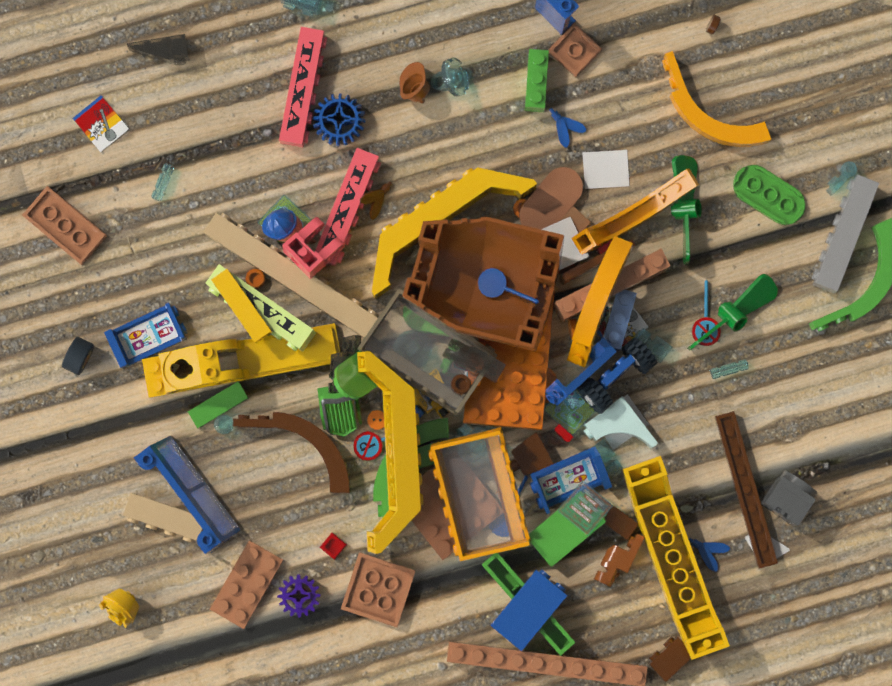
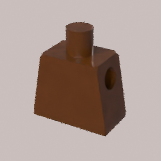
(530, 456)

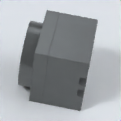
(789, 498)

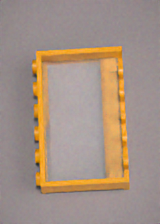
(479, 494)

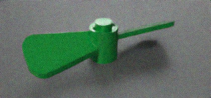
(686, 206)
(734, 314)

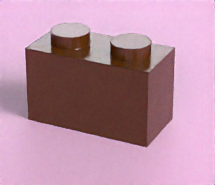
(670, 658)

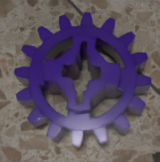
(299, 604)

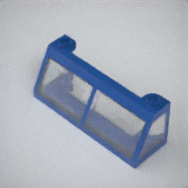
(192, 490)

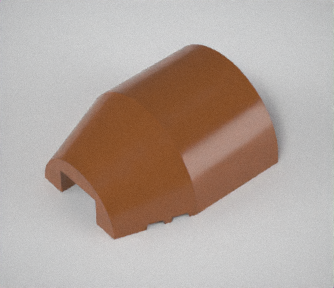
(456, 255)

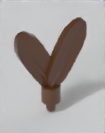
(377, 198)

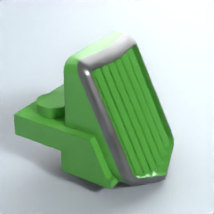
(338, 414)

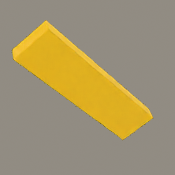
(241, 306)

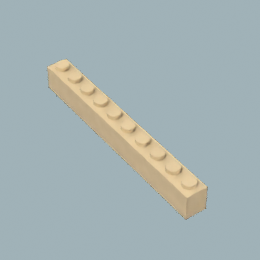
(290, 275)

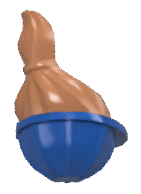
(282, 225)

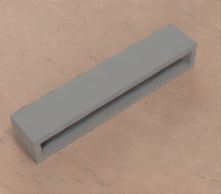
(845, 233)

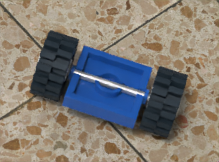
(636, 354)

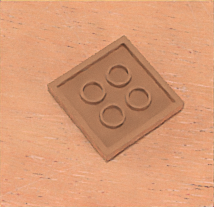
(378, 589)

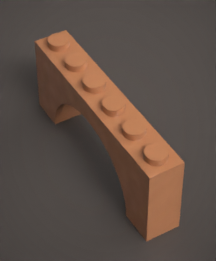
(632, 274)

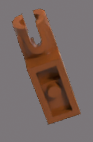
(618, 559)

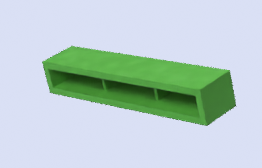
(511, 585)

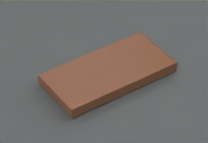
(64, 225)

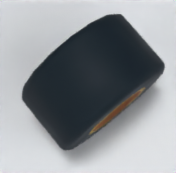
(77, 355)

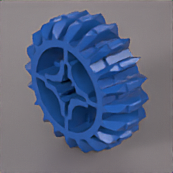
(347, 119)

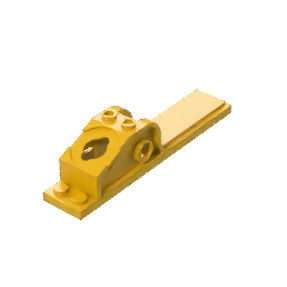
(254, 361)

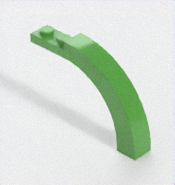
(878, 288)
(428, 432)

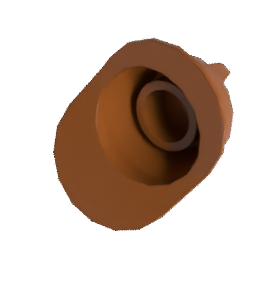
(414, 83)

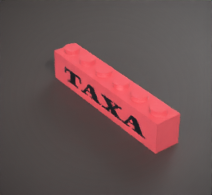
(302, 86)
(347, 203)

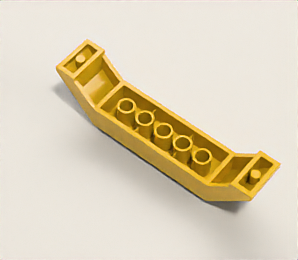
(442, 206)
(401, 451)
(673, 558)

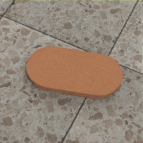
(551, 199)

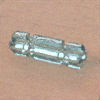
(162, 182)
(729, 369)

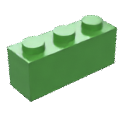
(536, 80)

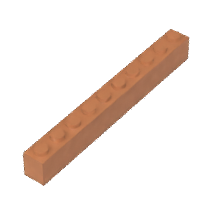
(546, 663)

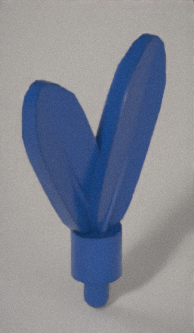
(563, 124)
(705, 550)

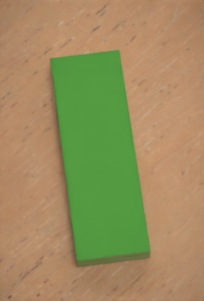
(218, 405)

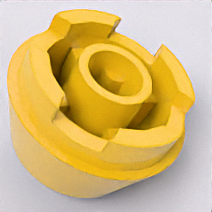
(120, 606)

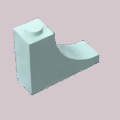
(619, 419)

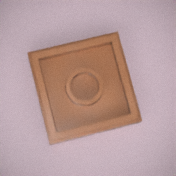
(574, 50)

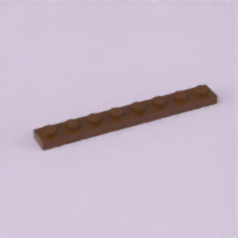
(746, 490)

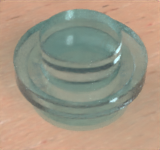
(223, 424)

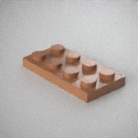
(246, 584)

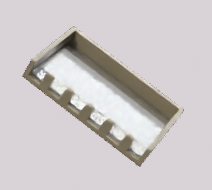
(413, 348)

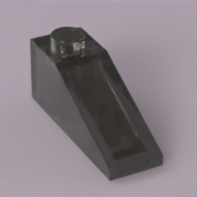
(167, 49)

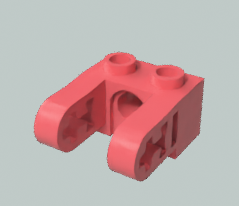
(303, 256)

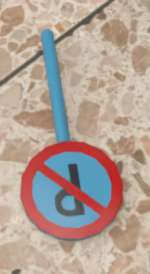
(705, 324)
(368, 445)

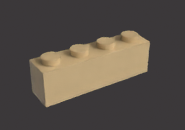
(161, 515)

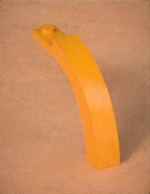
(705, 125)
(636, 214)
(597, 300)

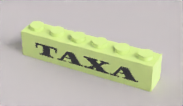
(278, 319)

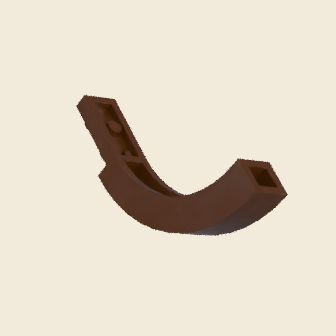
(331, 455)

